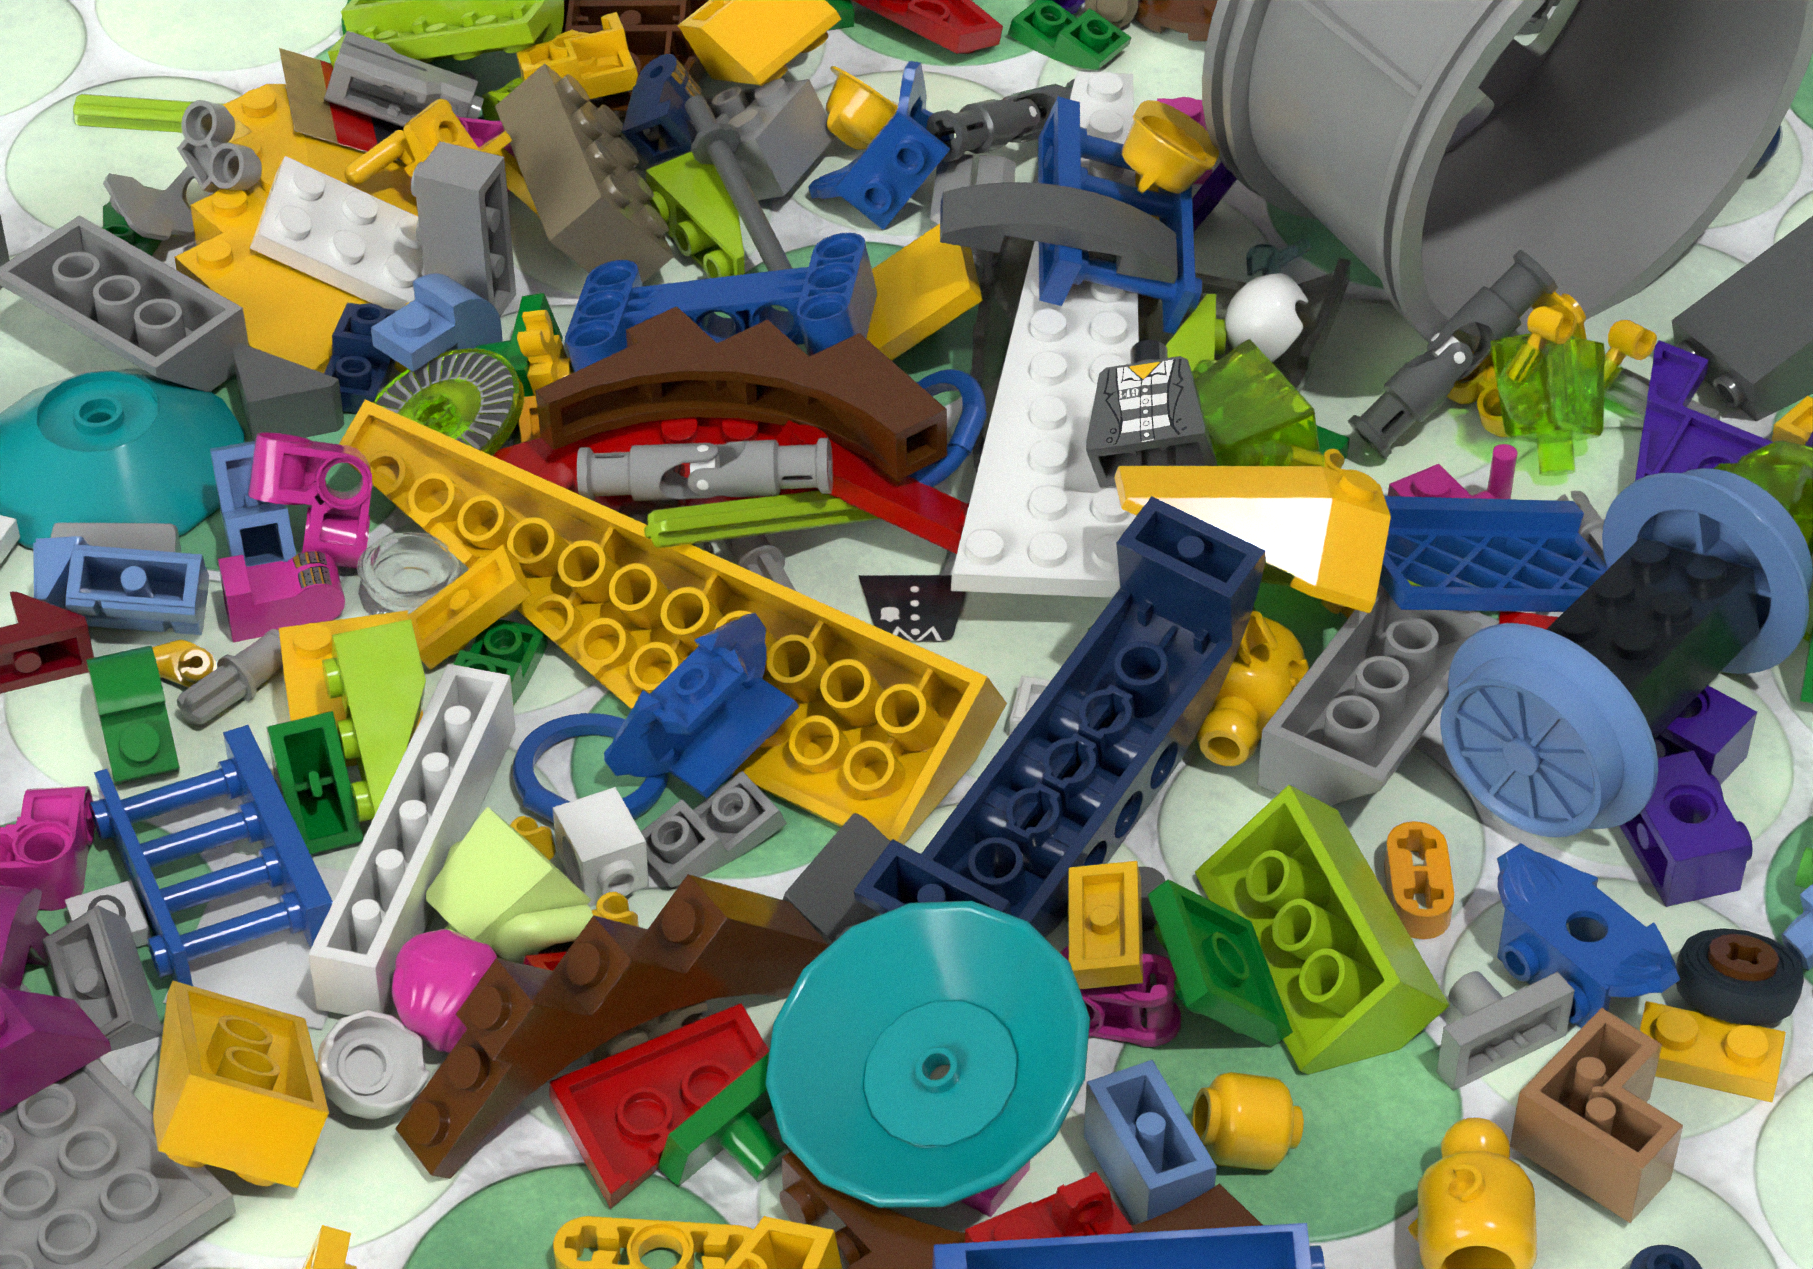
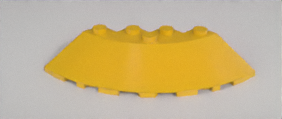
(282, 307)

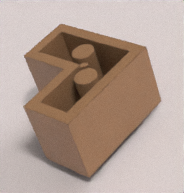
(1592, 1119)

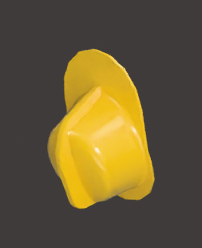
(856, 110)
(1167, 148)

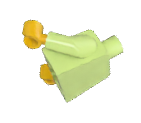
(510, 894)

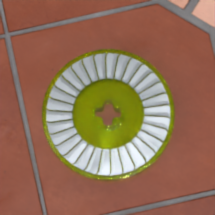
(462, 395)

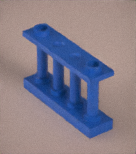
(1059, 163)
(261, 818)

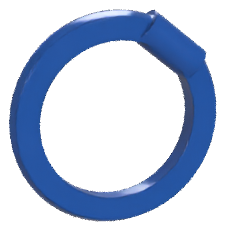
(967, 428)
(542, 800)

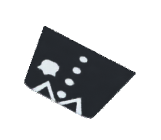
(913, 605)

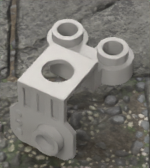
(208, 160)

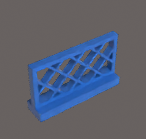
(1504, 546)

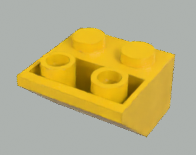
(756, 37)

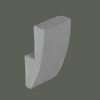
(712, 833)

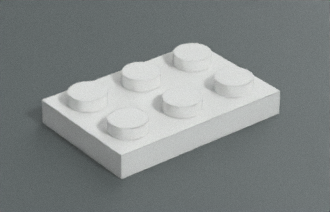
(340, 236)

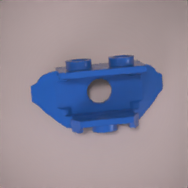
(893, 162)
(704, 712)
(1606, 946)

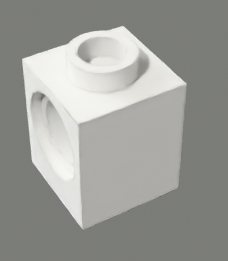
(601, 845)

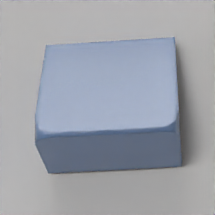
(52, 567)

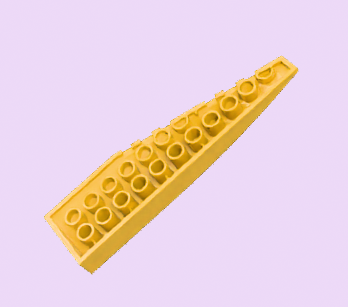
(877, 717)

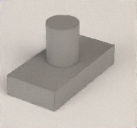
(1500, 1028)

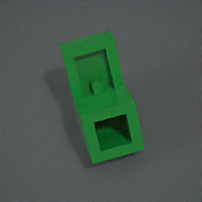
(133, 714)

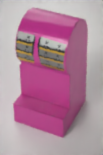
(279, 593)

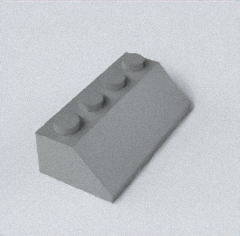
(130, 304)
(1364, 701)

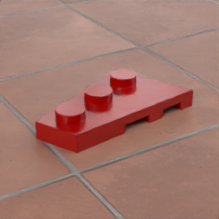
(949, 23)
(634, 1099)

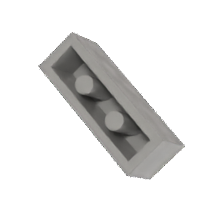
(466, 221)

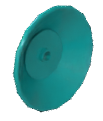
(112, 453)
(894, 1006)

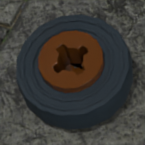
(1739, 976)

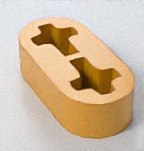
(1431, 879)

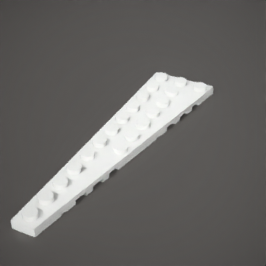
(1035, 501)

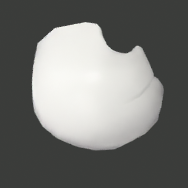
(1266, 314)
(371, 1065)

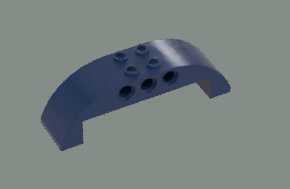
(1096, 735)

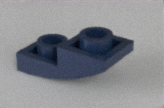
(354, 359)

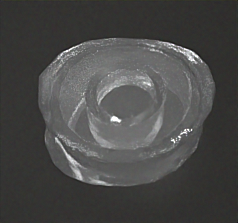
(404, 572)

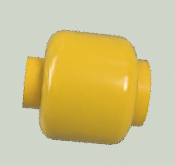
(1247, 1121)

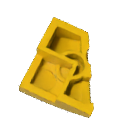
(595, 59)

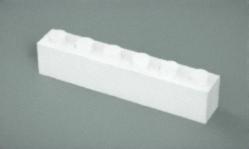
(409, 838)

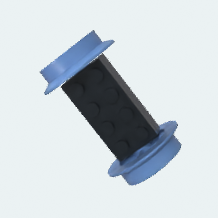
(1566, 717)

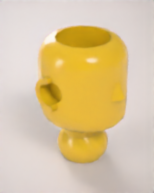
(1251, 698)
(1475, 1203)

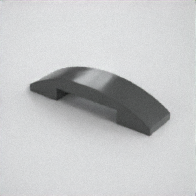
(1059, 216)

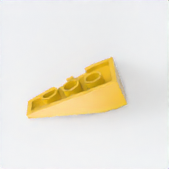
(1307, 518)

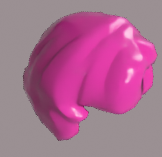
(434, 980)

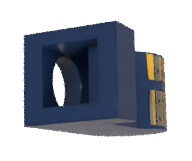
(659, 105)

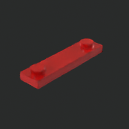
(901, 502)

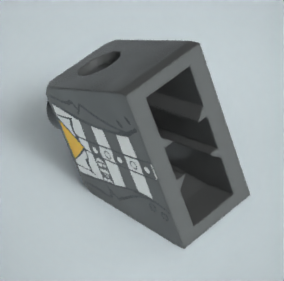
(1147, 415)

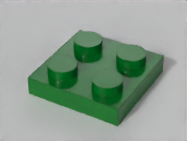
(1218, 964)

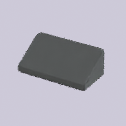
(827, 884)

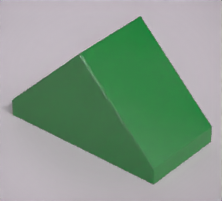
(315, 781)

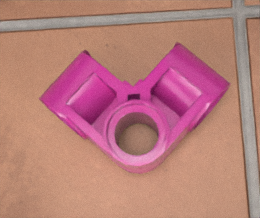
(294, 473)
(49, 844)

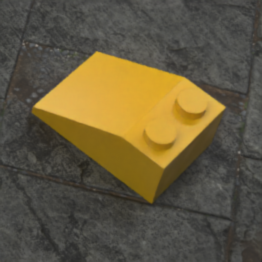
(237, 1088)

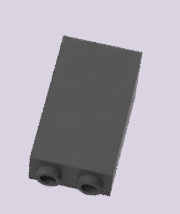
(1758, 328)

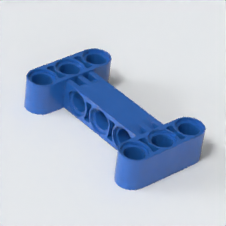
(823, 302)

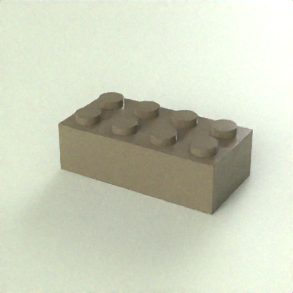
(582, 175)

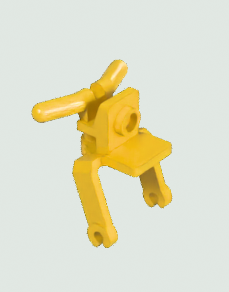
(421, 137)

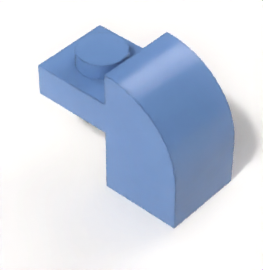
(437, 321)
(251, 526)

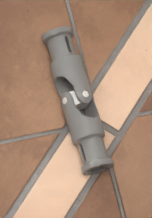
(715, 470)

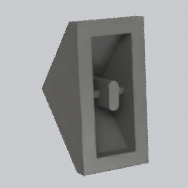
(286, 395)

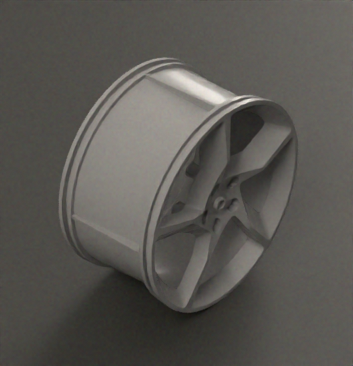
(1587, 153)

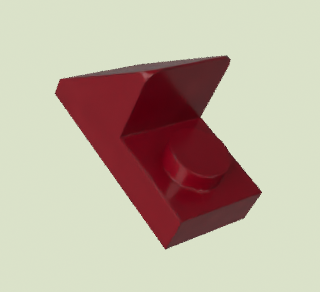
(42, 644)

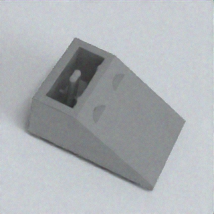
(779, 133)

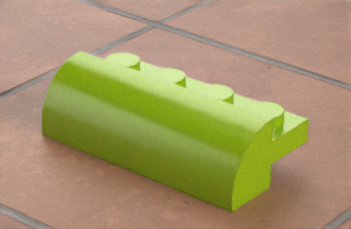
(452, 27)

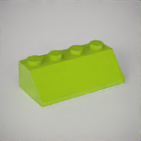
(1326, 933)

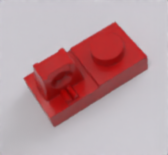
(1074, 1210)

